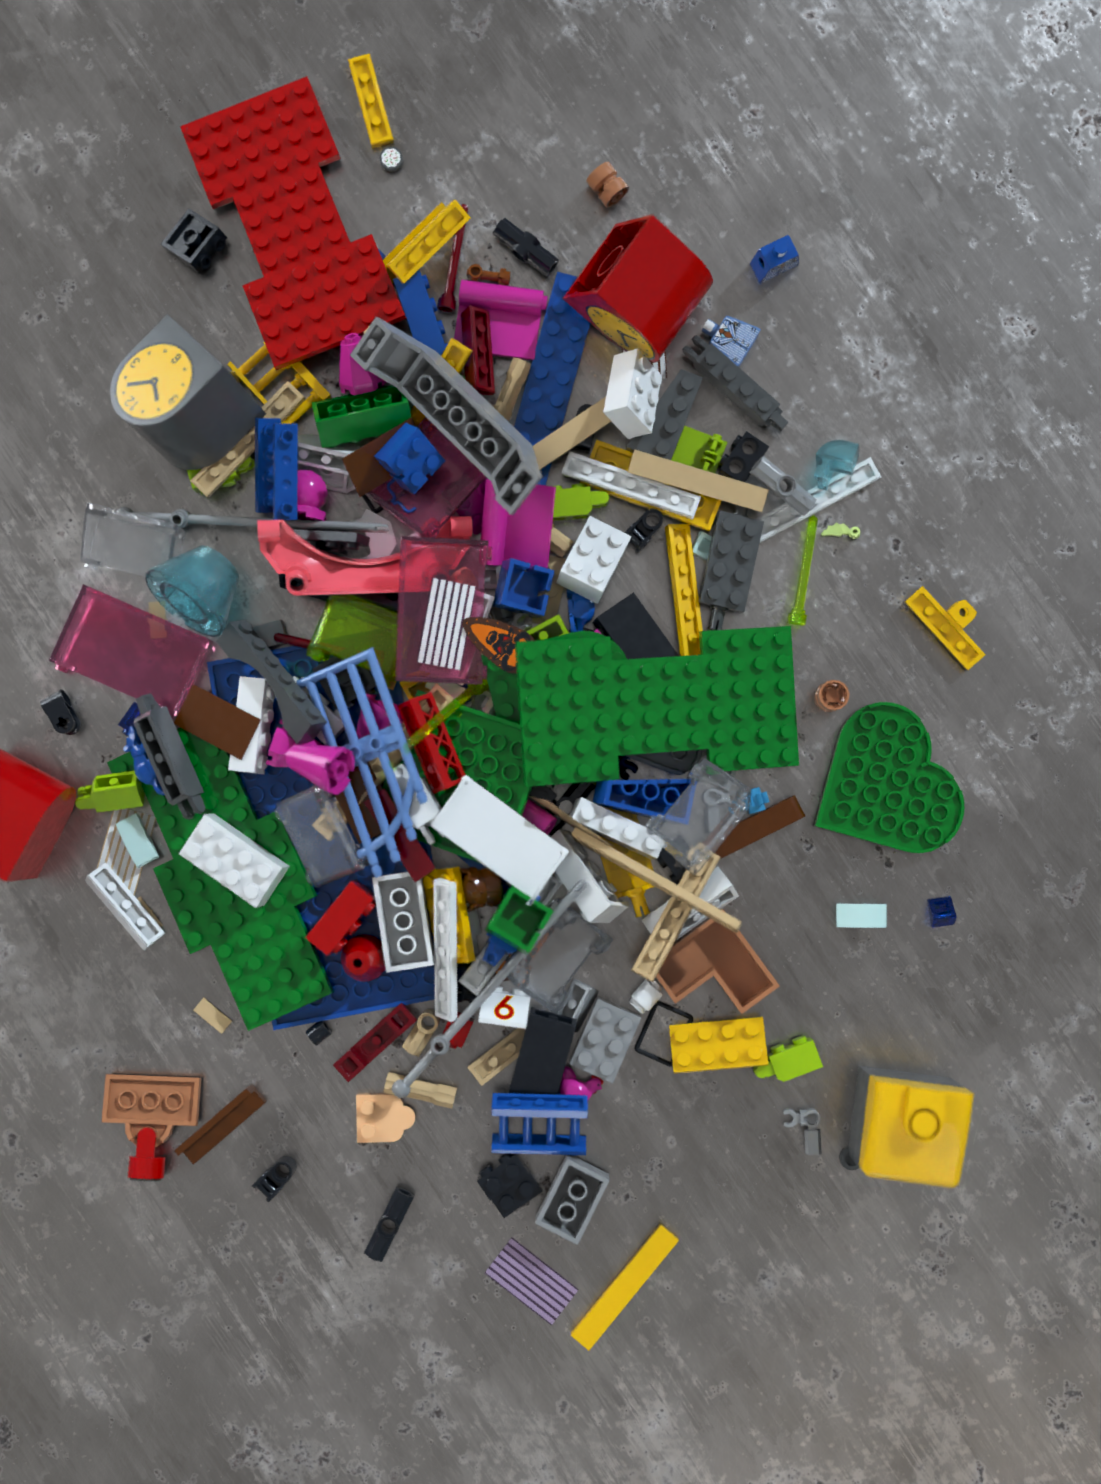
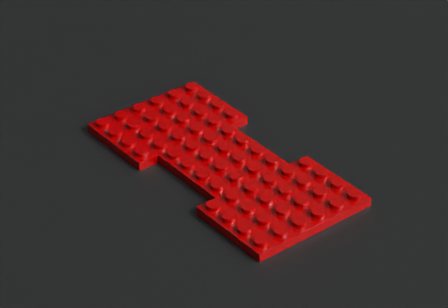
(314, 279)

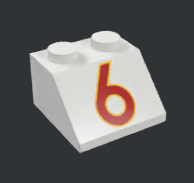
(505, 1008)

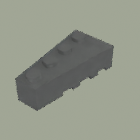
(670, 417)

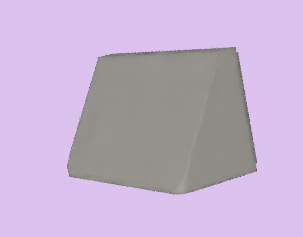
(579, 1002)

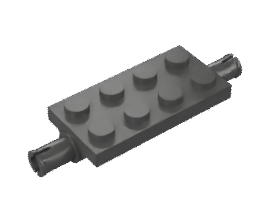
(730, 564)

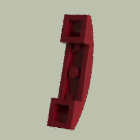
(374, 1042)

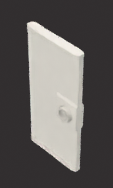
(499, 837)

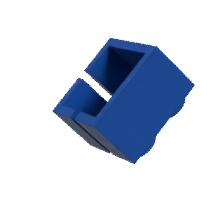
(412, 456)
(519, 589)

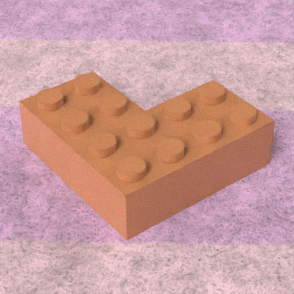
(717, 953)

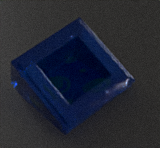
(941, 911)

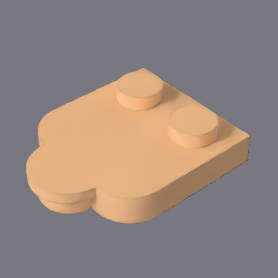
(382, 1117)

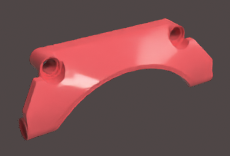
(333, 574)

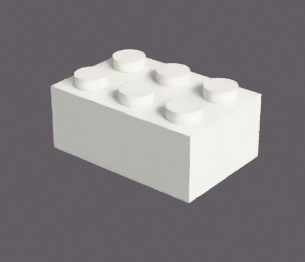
(632, 393)
(593, 559)

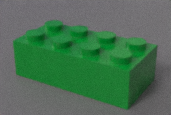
(359, 416)

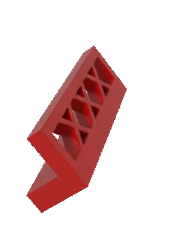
(427, 750)

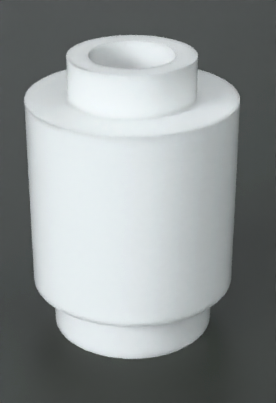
(646, 996)

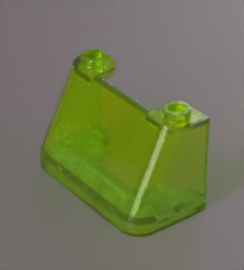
(353, 626)

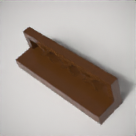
(221, 1124)

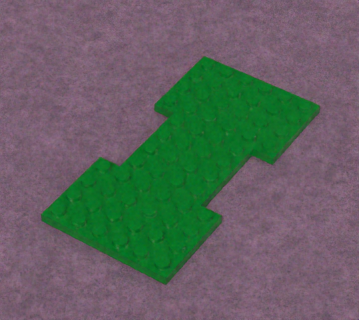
(590, 709)

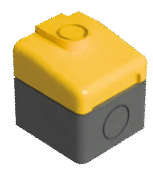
(909, 1126)

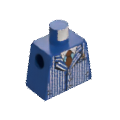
(777, 258)

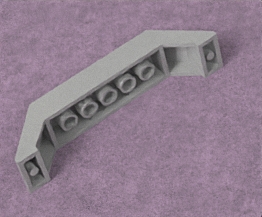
(453, 408)

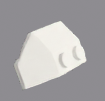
(326, 462)

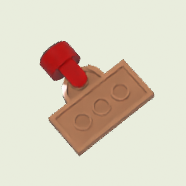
(150, 1111)

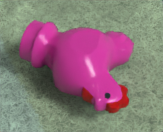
(573, 1086)

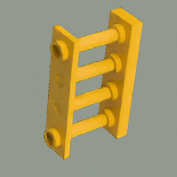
(425, 240)
(302, 378)

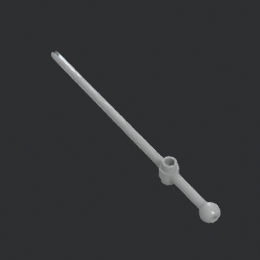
(183, 518)
(401, 1088)

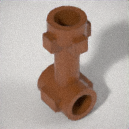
(476, 273)

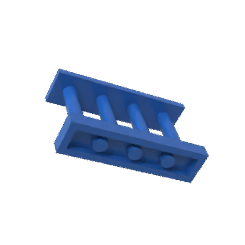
(276, 468)
(543, 1106)

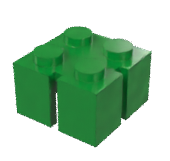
(517, 921)

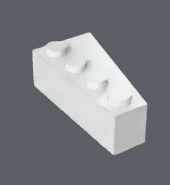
(598, 899)

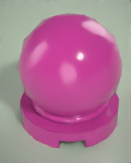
(311, 496)

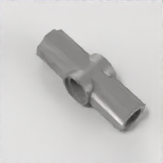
(772, 476)

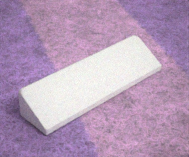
(124, 906)

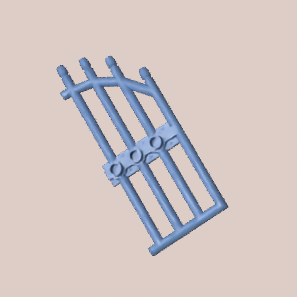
(368, 748)

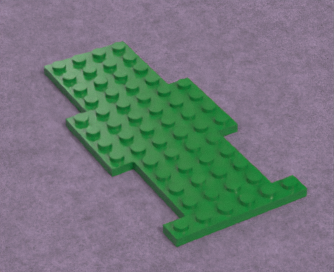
(258, 948)

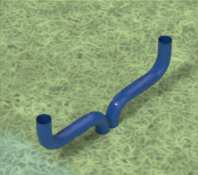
(398, 502)

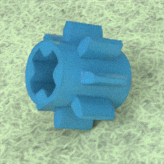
(758, 800)

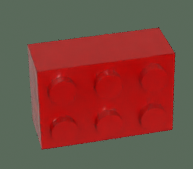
(342, 918)

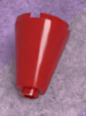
(370, 951)

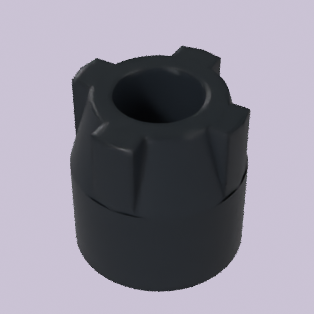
(318, 1032)

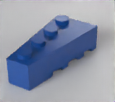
(420, 311)
(640, 796)

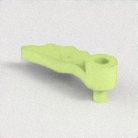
(841, 529)

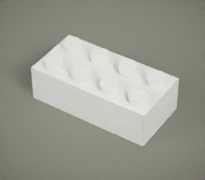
(234, 860)
(403, 922)

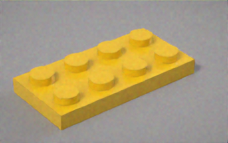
(465, 947)
(718, 1045)

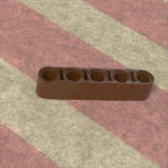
(761, 825)

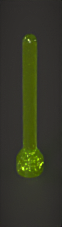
(797, 614)
(473, 689)

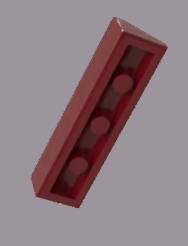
(477, 337)
(411, 852)

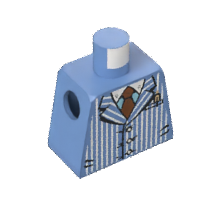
(732, 337)

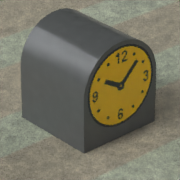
(182, 398)

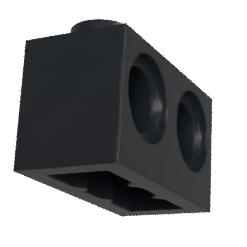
(742, 459)

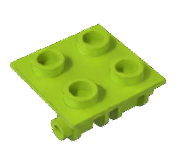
(699, 449)

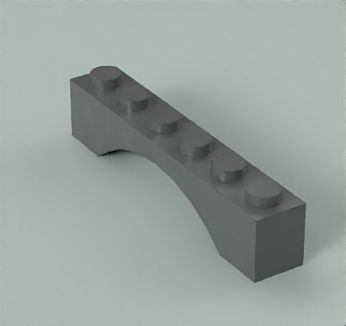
(298, 713)

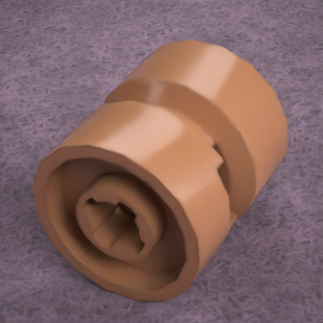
(610, 187)
(831, 696)

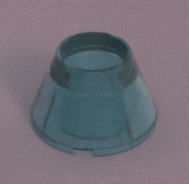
(197, 588)

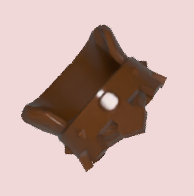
(481, 888)

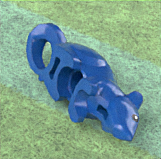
(579, 610)
(142, 765)

